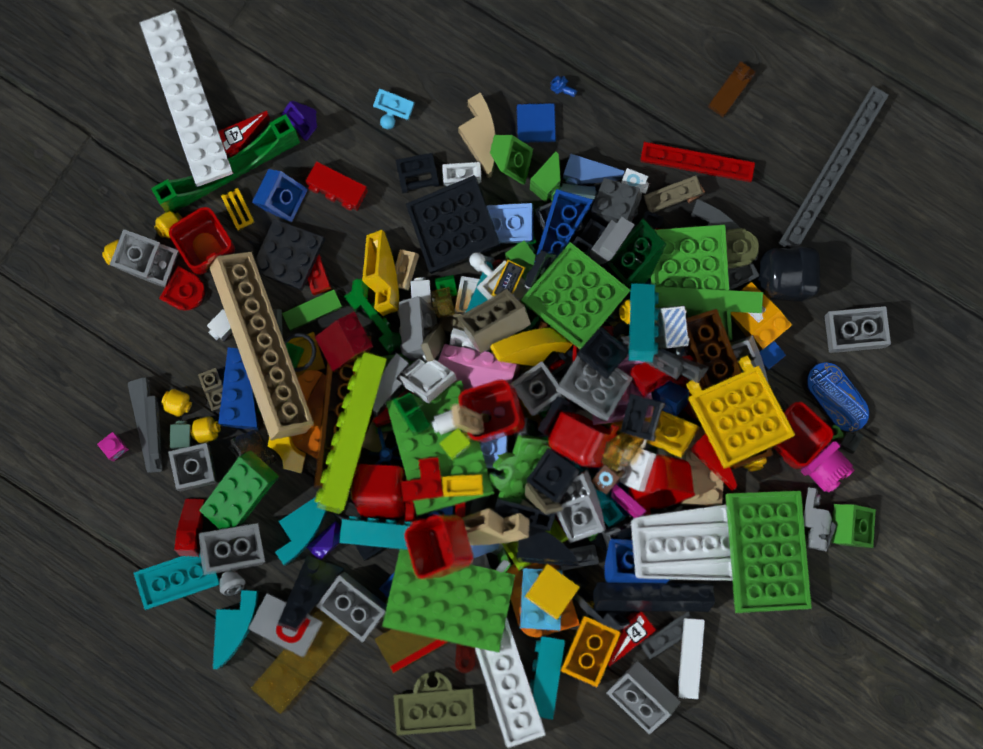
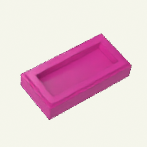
(627, 502)

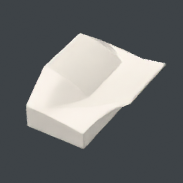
(456, 172)

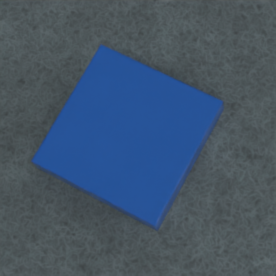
(536, 122)

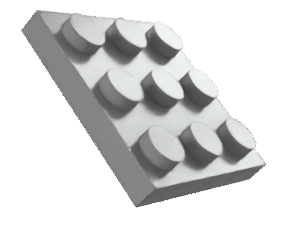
(592, 390)

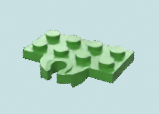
(518, 466)

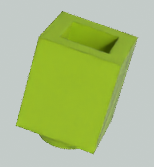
(456, 443)

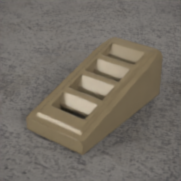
(541, 500)

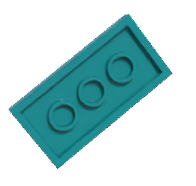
(173, 581)

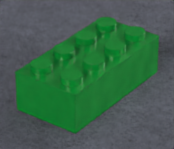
(239, 492)

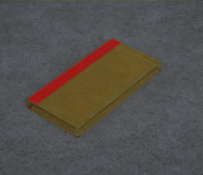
(405, 648)

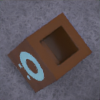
(607, 479)

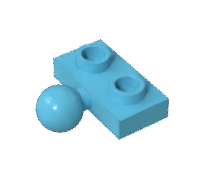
(393, 105)

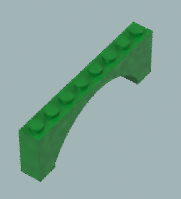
(273, 141)

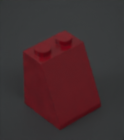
(343, 341)

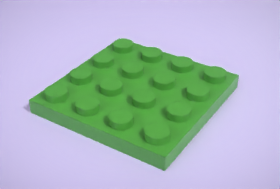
(575, 295)

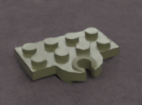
(434, 708)

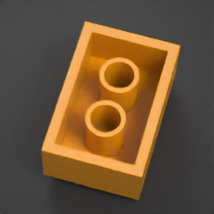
(590, 651)

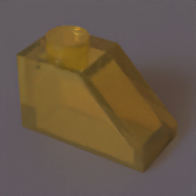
(621, 451)

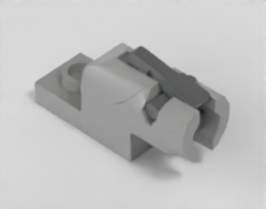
(818, 521)

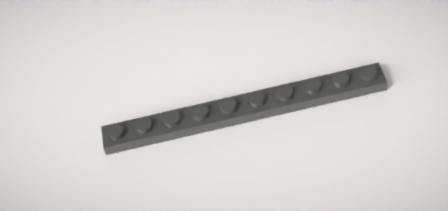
(833, 168)

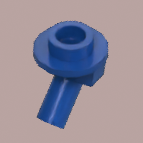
(559, 85)

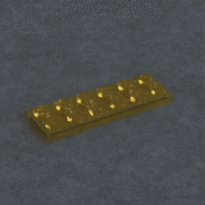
(292, 672)

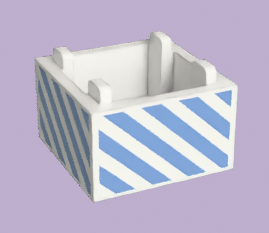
(671, 327)

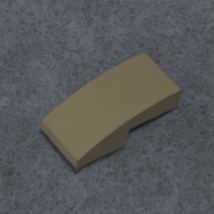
(212, 387)

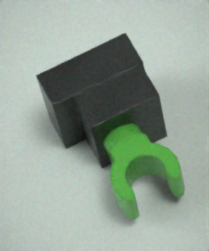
(849, 441)

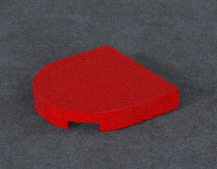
(183, 290)

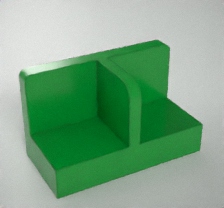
(411, 414)

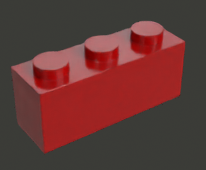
(336, 186)

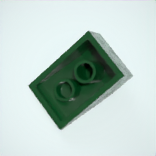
(638, 255)

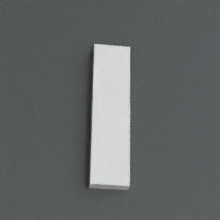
(691, 658)

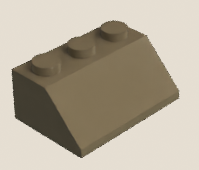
(494, 320)

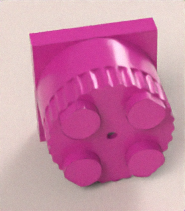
(829, 467)

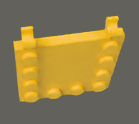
(740, 415)

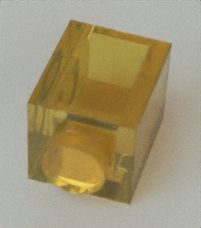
(443, 302)

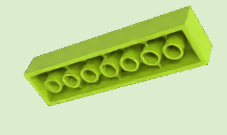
(351, 433)

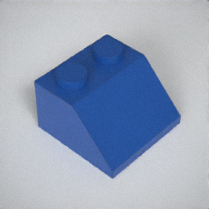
(280, 195)

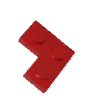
(428, 486)

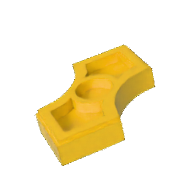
(292, 458)

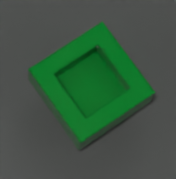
(445, 282)

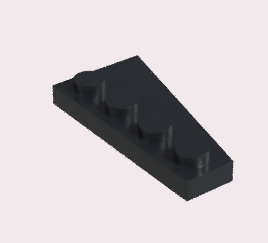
(311, 585)

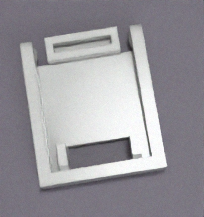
(427, 379)

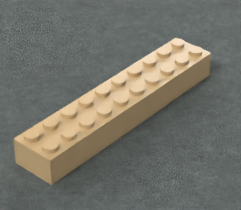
(261, 345)

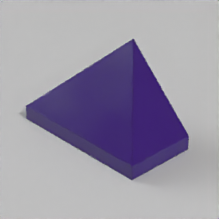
(302, 118)
(326, 541)

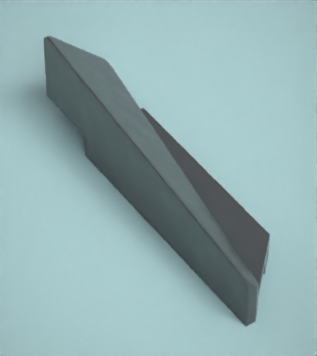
(672, 363)
(148, 423)

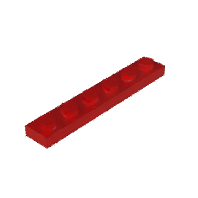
(697, 162)

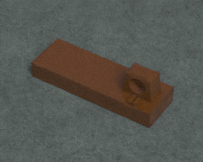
(731, 89)

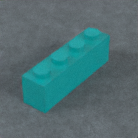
(642, 322)
(374, 533)
(547, 675)

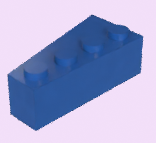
(563, 220)
(238, 398)

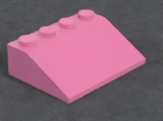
(477, 368)

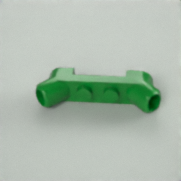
(358, 300)

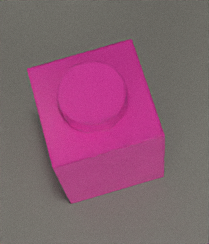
(112, 446)

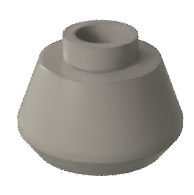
(231, 583)

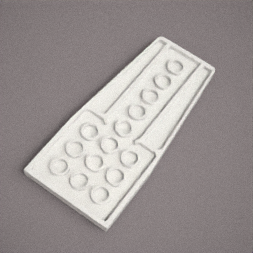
(683, 545)

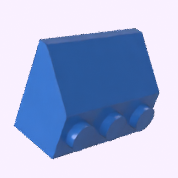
(621, 564)

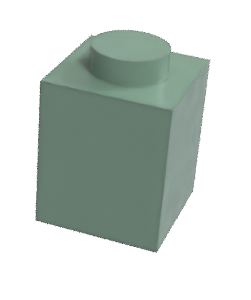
(180, 435)

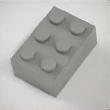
(857, 329)

